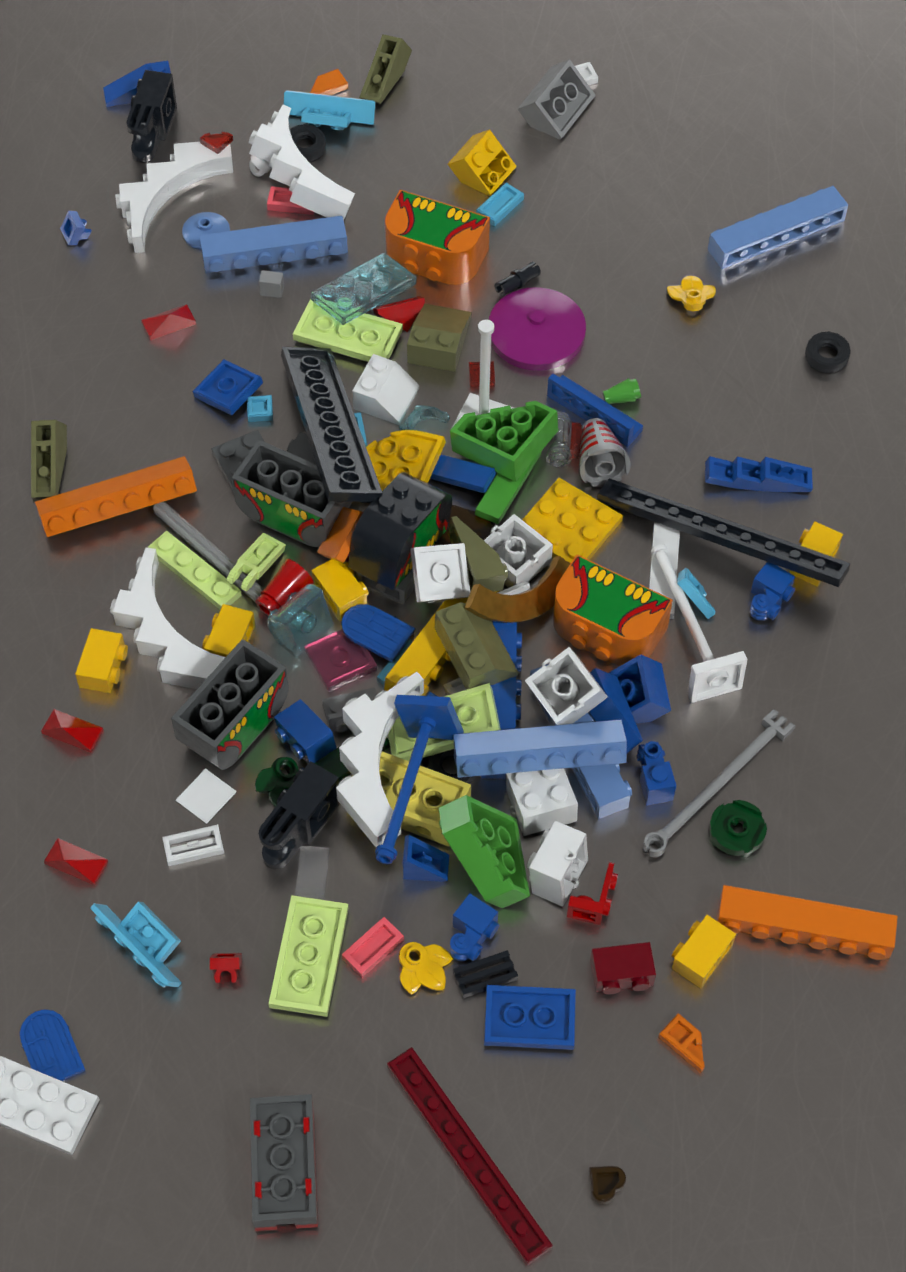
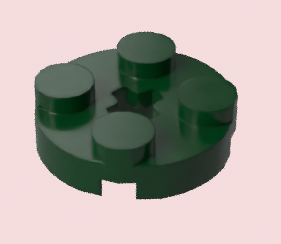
(740, 843)

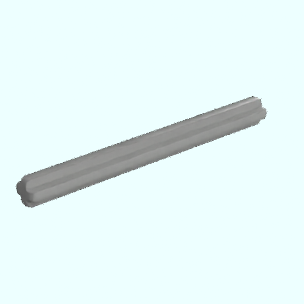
(203, 546)

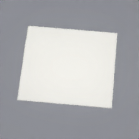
(206, 796)

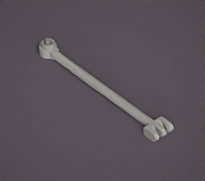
(772, 729)

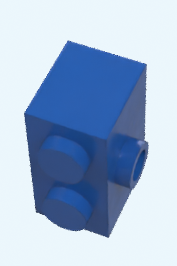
(304, 732)

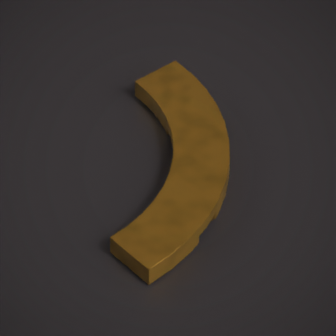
(521, 606)

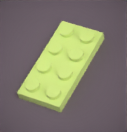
(356, 339)
(475, 712)
(309, 956)

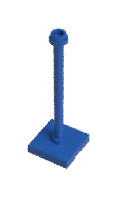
(422, 719)

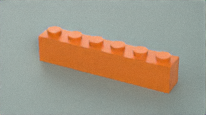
(116, 496)
(807, 922)

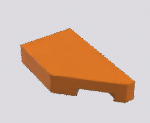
(330, 83)
(684, 1040)

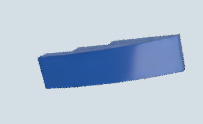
(766, 476)

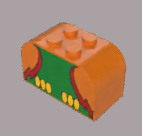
(436, 238)
(608, 613)

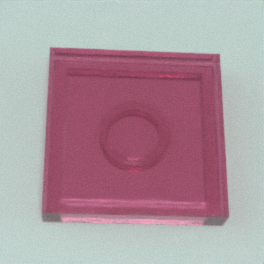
(339, 660)

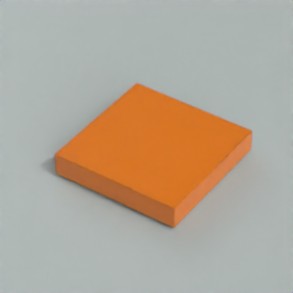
(339, 539)

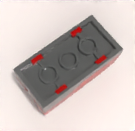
(283, 1162)

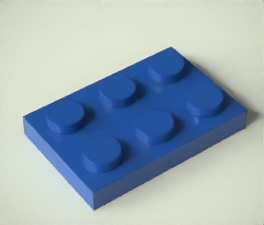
(530, 1017)

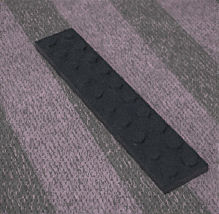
(330, 425)

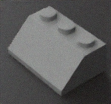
(557, 100)

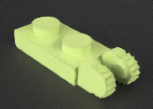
(256, 560)

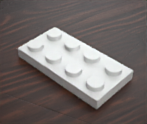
(43, 1106)

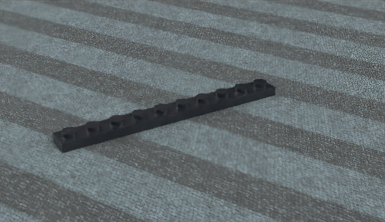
(724, 532)

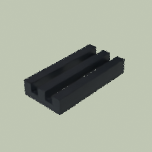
(481, 964)

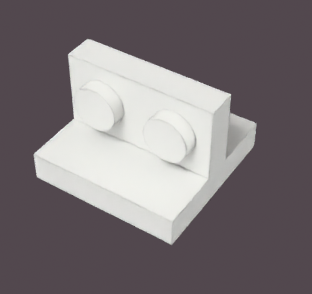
(440, 572)

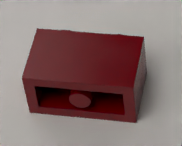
(623, 968)

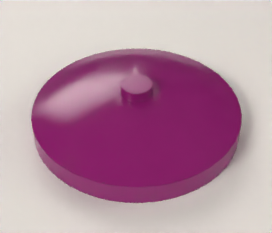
(537, 329)

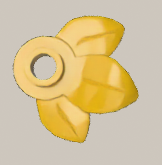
(692, 293)
(426, 970)

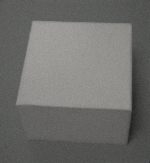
(271, 284)

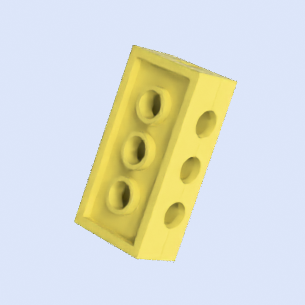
(428, 794)

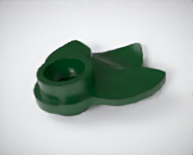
(273, 780)

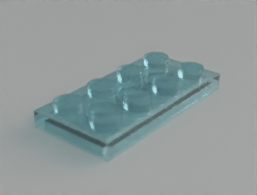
(363, 288)

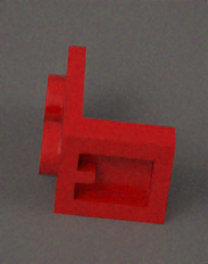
(591, 911)

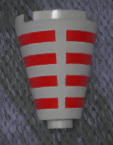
(601, 454)

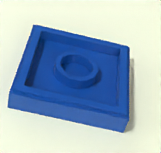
(227, 387)

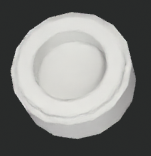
(260, 164)

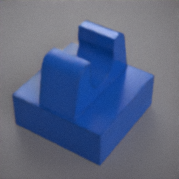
(74, 228)

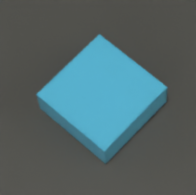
(260, 408)

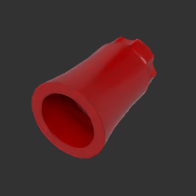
(288, 580)

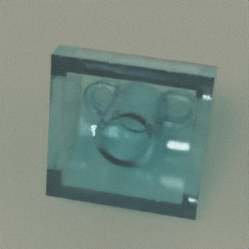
(300, 620)

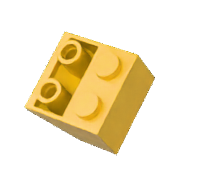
(482, 163)

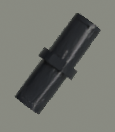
(517, 278)

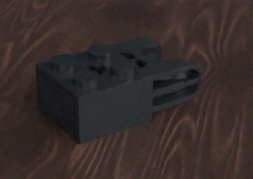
(151, 113)
(298, 815)

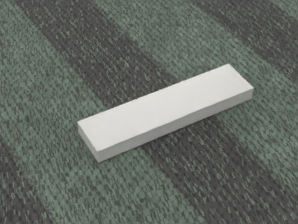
(670, 538)

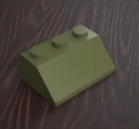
(473, 647)

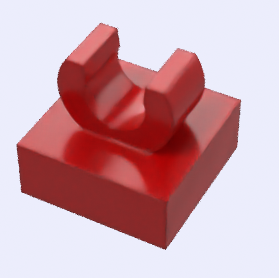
(225, 962)

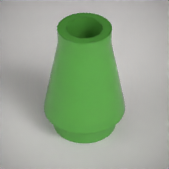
(623, 392)

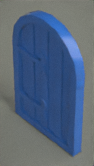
(376, 630)
(50, 1045)

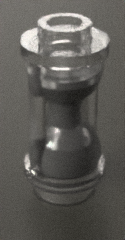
(559, 451)

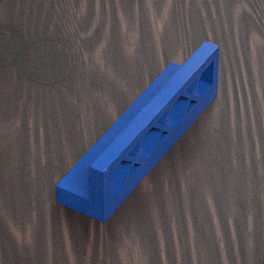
(590, 406)

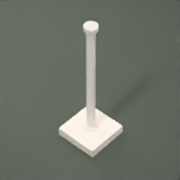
(482, 404)
(713, 675)

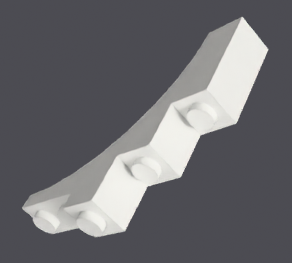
(290, 167)
(163, 180)
(137, 608)
(370, 723)

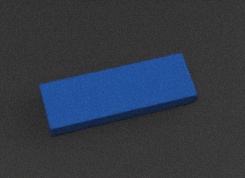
(463, 473)

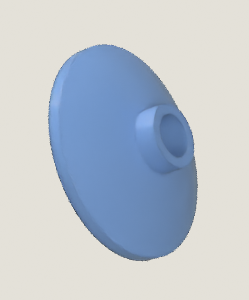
(203, 224)

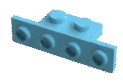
(329, 109)
(144, 936)

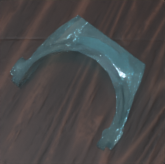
(423, 413)

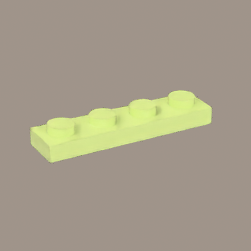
(195, 571)

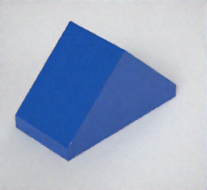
(424, 861)

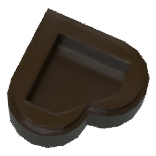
(605, 1182)

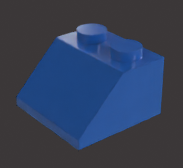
(644, 688)

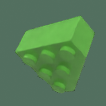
(505, 436)
(487, 848)

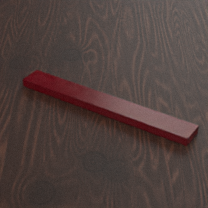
(470, 1156)

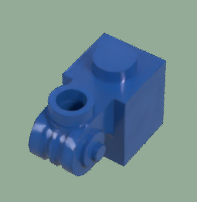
(770, 588)
(656, 775)
(476, 923)

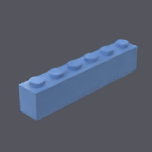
(777, 227)
(273, 244)
(540, 748)
(601, 782)

